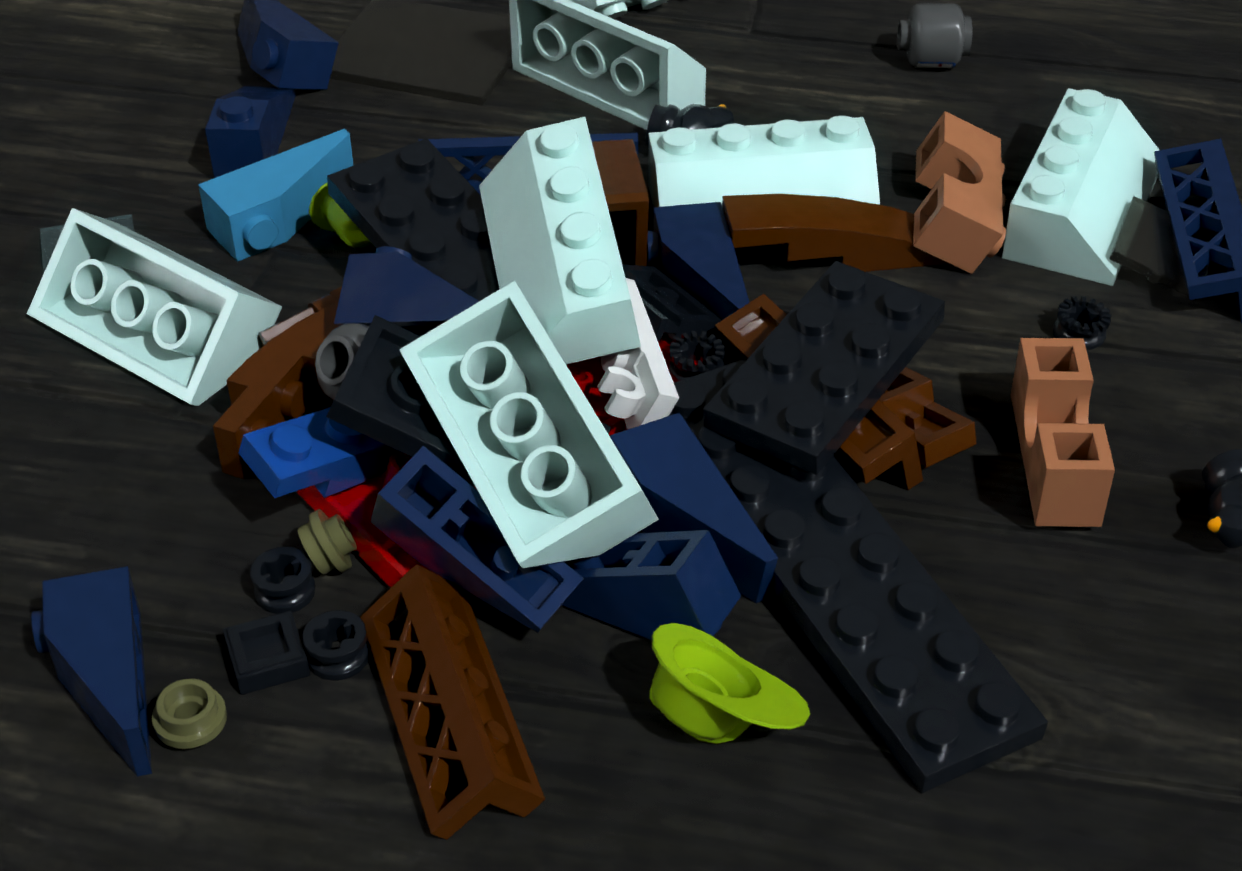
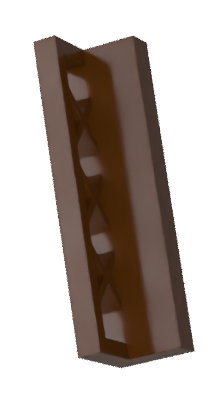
(877, 442)
(462, 682)

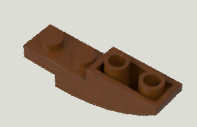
(273, 386)

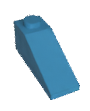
(271, 197)

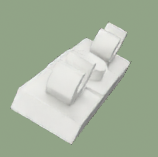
(638, 376)

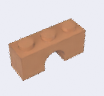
(965, 206)
(1062, 454)

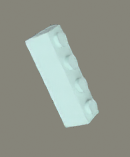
(602, 60)
(776, 158)
(1080, 188)
(559, 242)
(149, 308)
(527, 433)

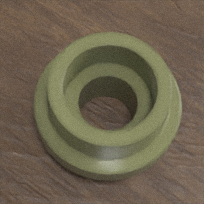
(327, 542)
(188, 714)

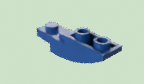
(312, 453)

